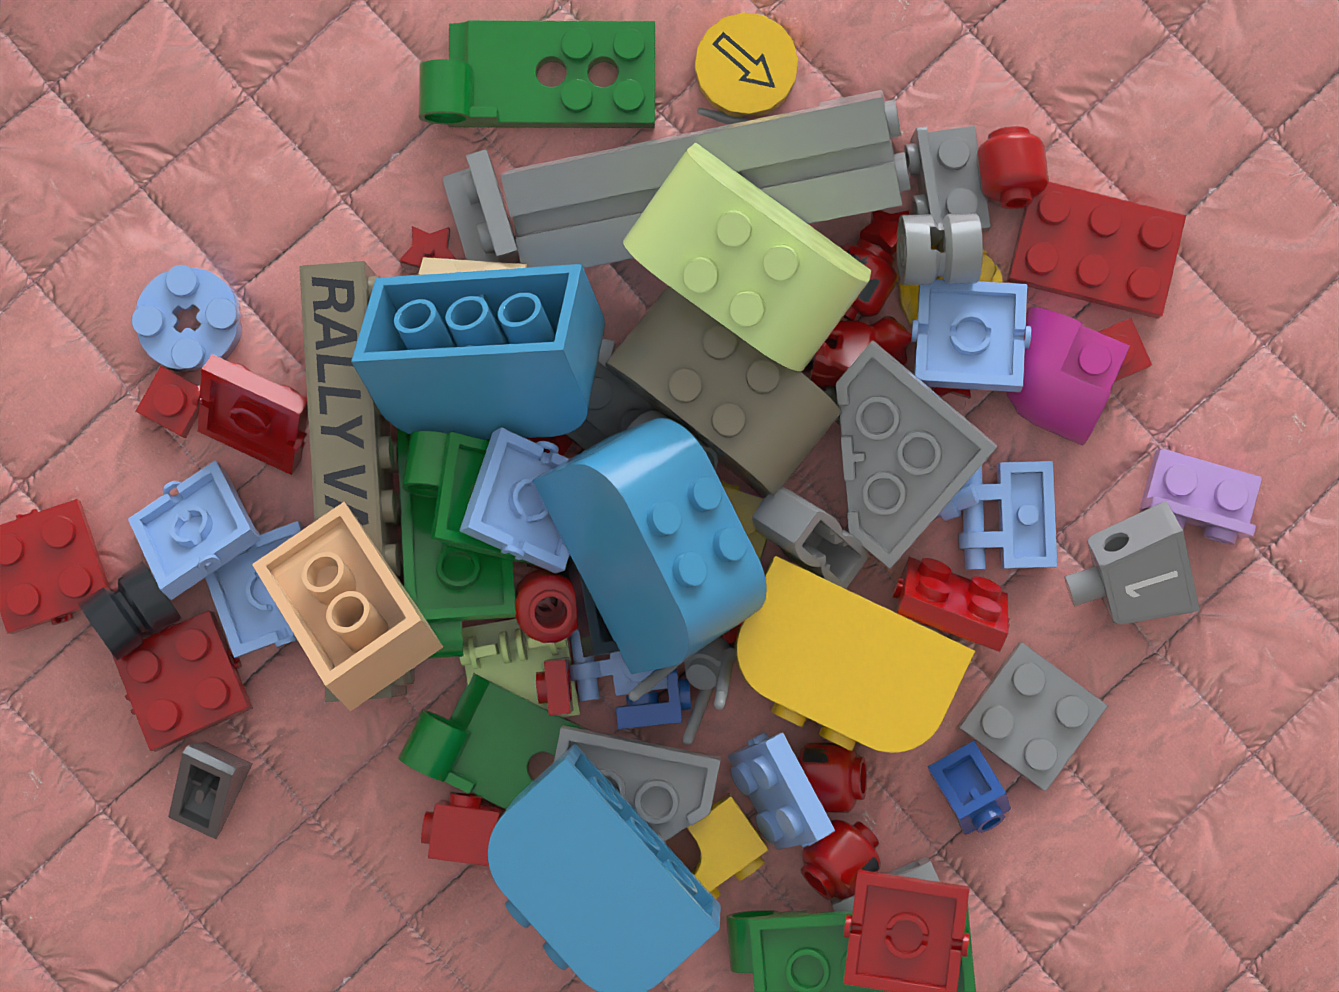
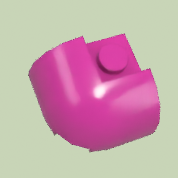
(1066, 374)

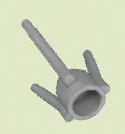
(704, 671)

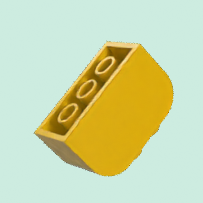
(847, 663)

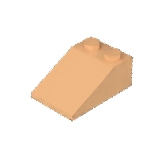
(346, 607)

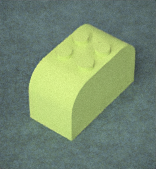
(745, 259)

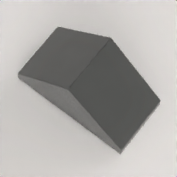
(207, 787)

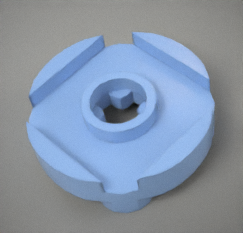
(181, 289)

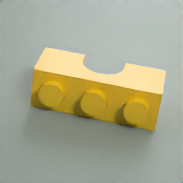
(727, 845)

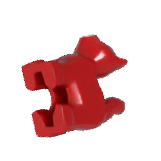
(850, 340)

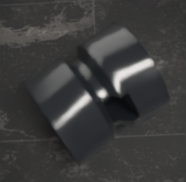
(129, 611)

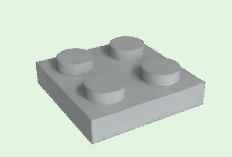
(1032, 716)

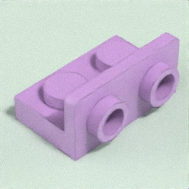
(1203, 495)

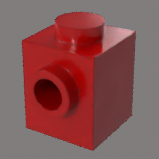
(460, 829)

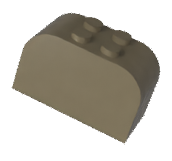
(724, 391)

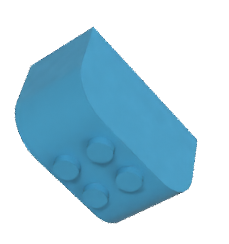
(482, 350)
(655, 542)
(597, 880)

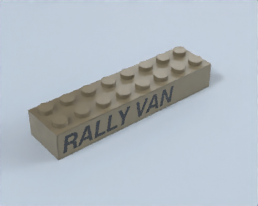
(347, 432)

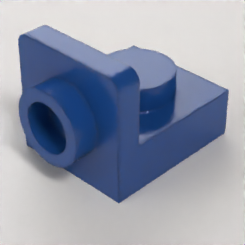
(651, 712)
(971, 789)

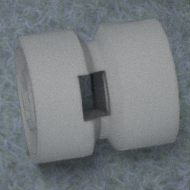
(957, 252)

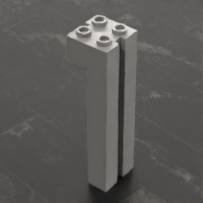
(809, 160)

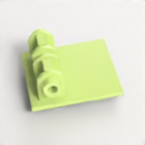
(511, 658)

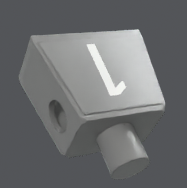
(1138, 569)

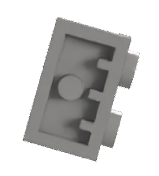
(946, 174)
(481, 212)

